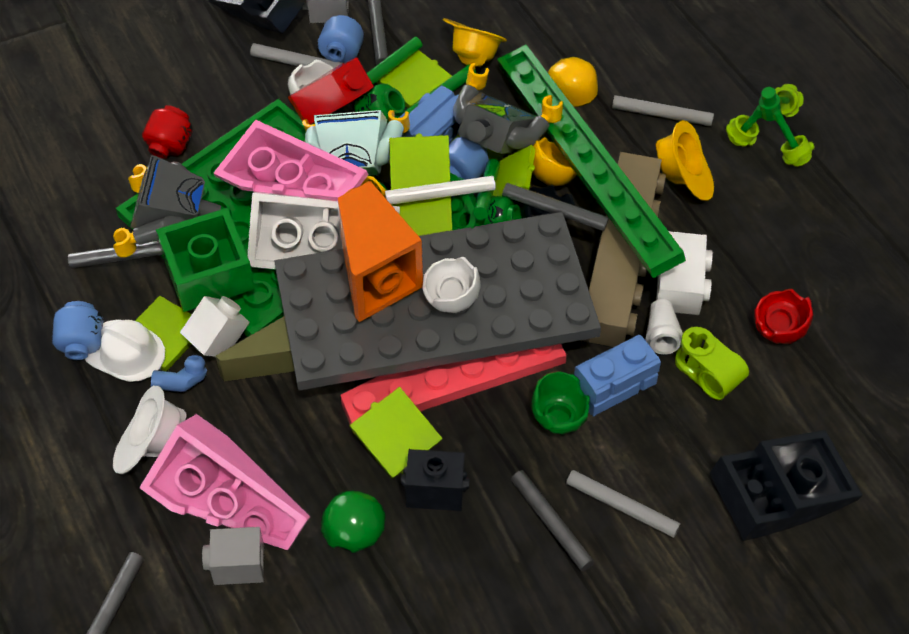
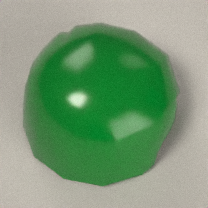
(560, 403)
(353, 521)

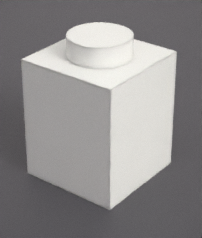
(215, 325)

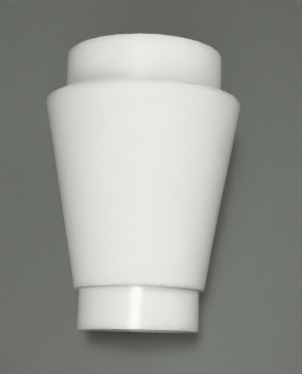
(663, 328)

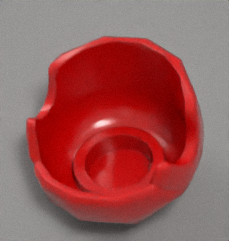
(783, 316)

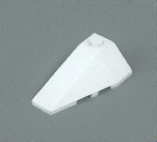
(291, 227)

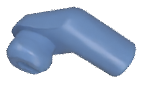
(182, 380)

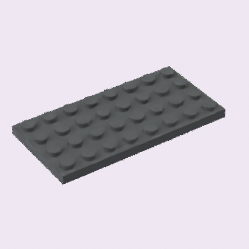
(526, 301)

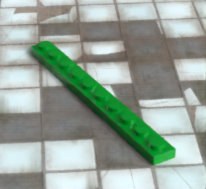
(595, 166)

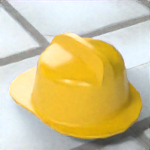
(474, 44)
(685, 161)

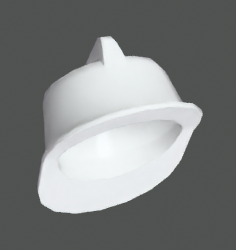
(128, 351)
(148, 430)

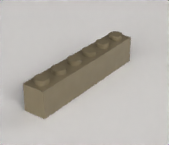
(616, 265)

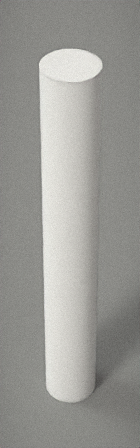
(440, 190)

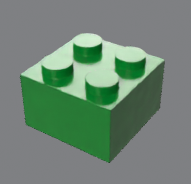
(205, 258)

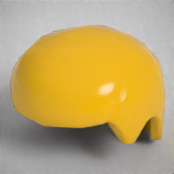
(575, 79)
(551, 164)

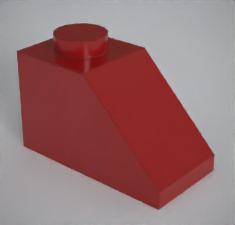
(331, 90)

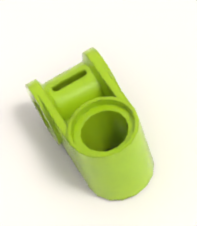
(711, 367)

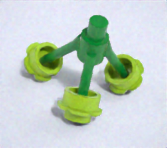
(772, 104)

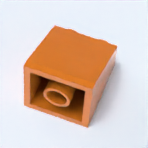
(378, 251)

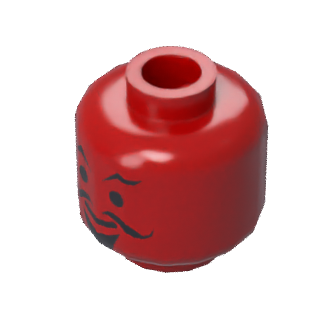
(167, 132)

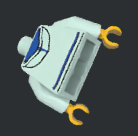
(357, 136)

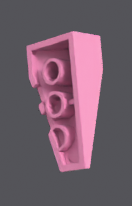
(284, 165)
(217, 481)

